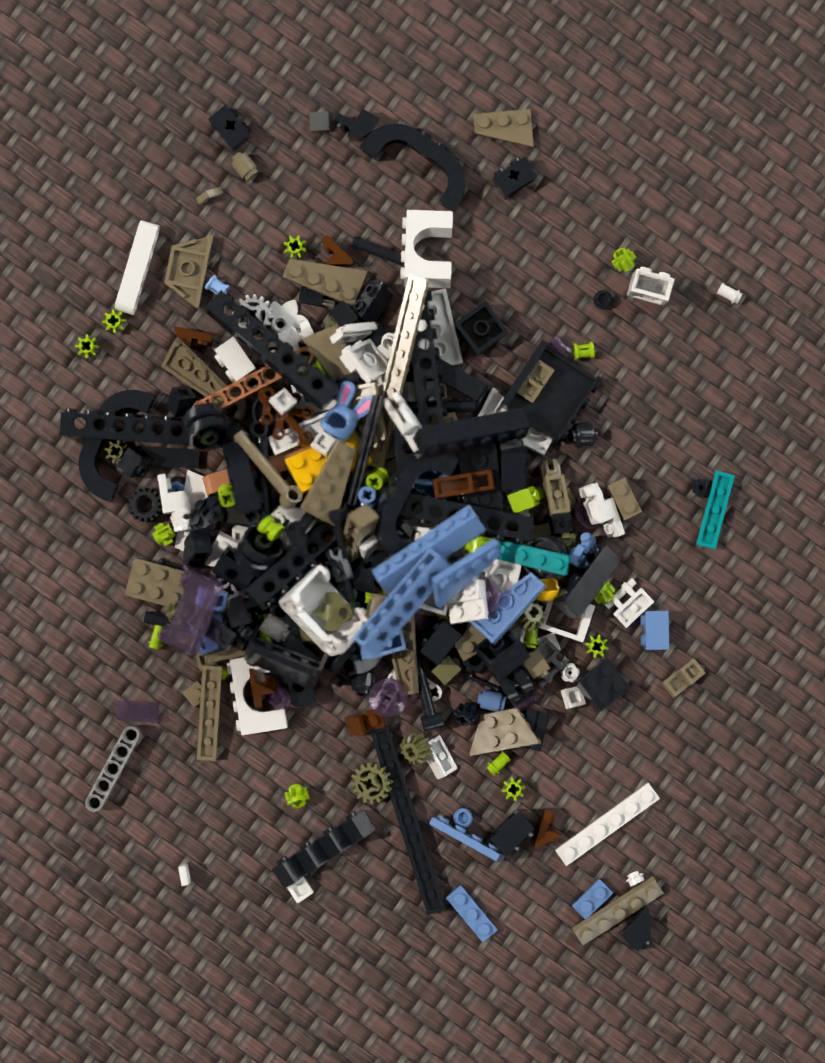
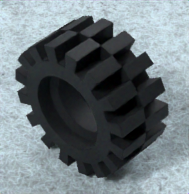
(134, 501)

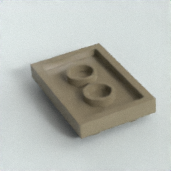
(154, 583)

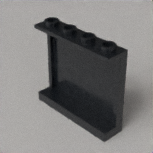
(559, 398)

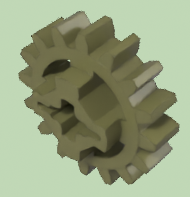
(379, 779)

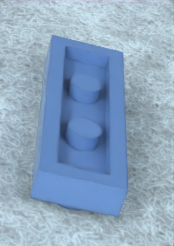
(471, 913)

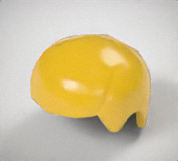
(550, 592)

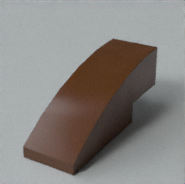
(464, 483)

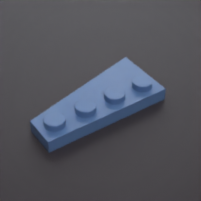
(457, 576)
(511, 607)
(473, 841)

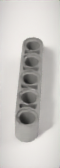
(108, 776)

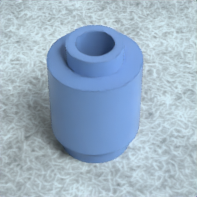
(491, 700)

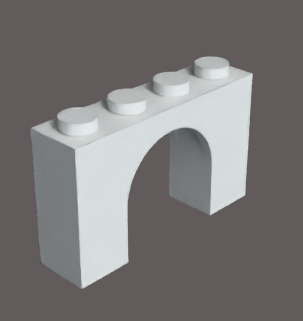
(421, 225)
(250, 719)

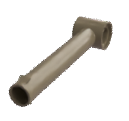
(269, 471)

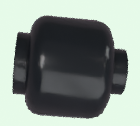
(582, 435)
(363, 683)

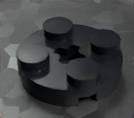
(207, 513)

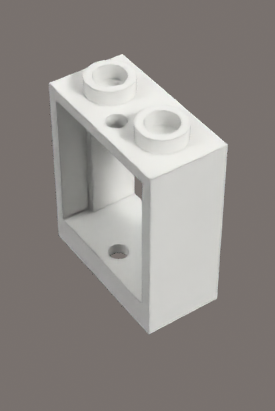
(583, 626)

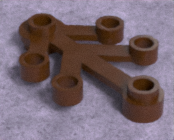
(287, 417)

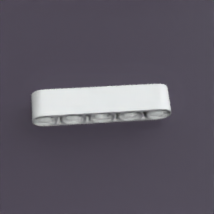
(137, 267)

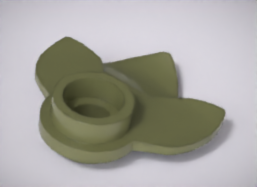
(331, 611)

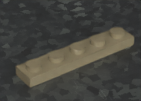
(209, 712)
(617, 910)

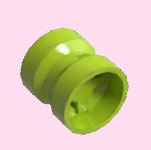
(270, 528)

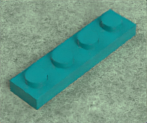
(715, 510)
(534, 557)

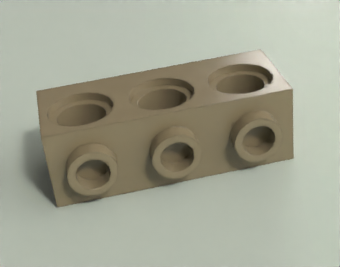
(359, 528)

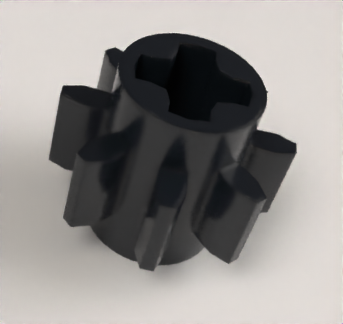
(466, 714)

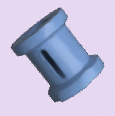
(370, 492)

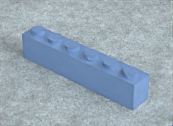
(442, 539)

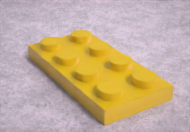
(308, 463)

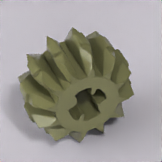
(535, 618)
(416, 748)

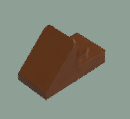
(339, 258)
(189, 336)
(261, 685)
(362, 722)
(544, 834)

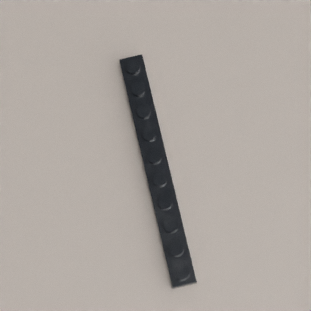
(408, 821)

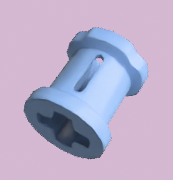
(216, 285)

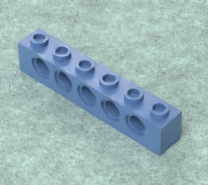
(400, 604)

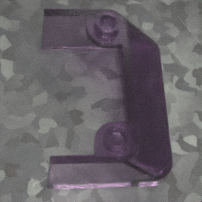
(193, 611)

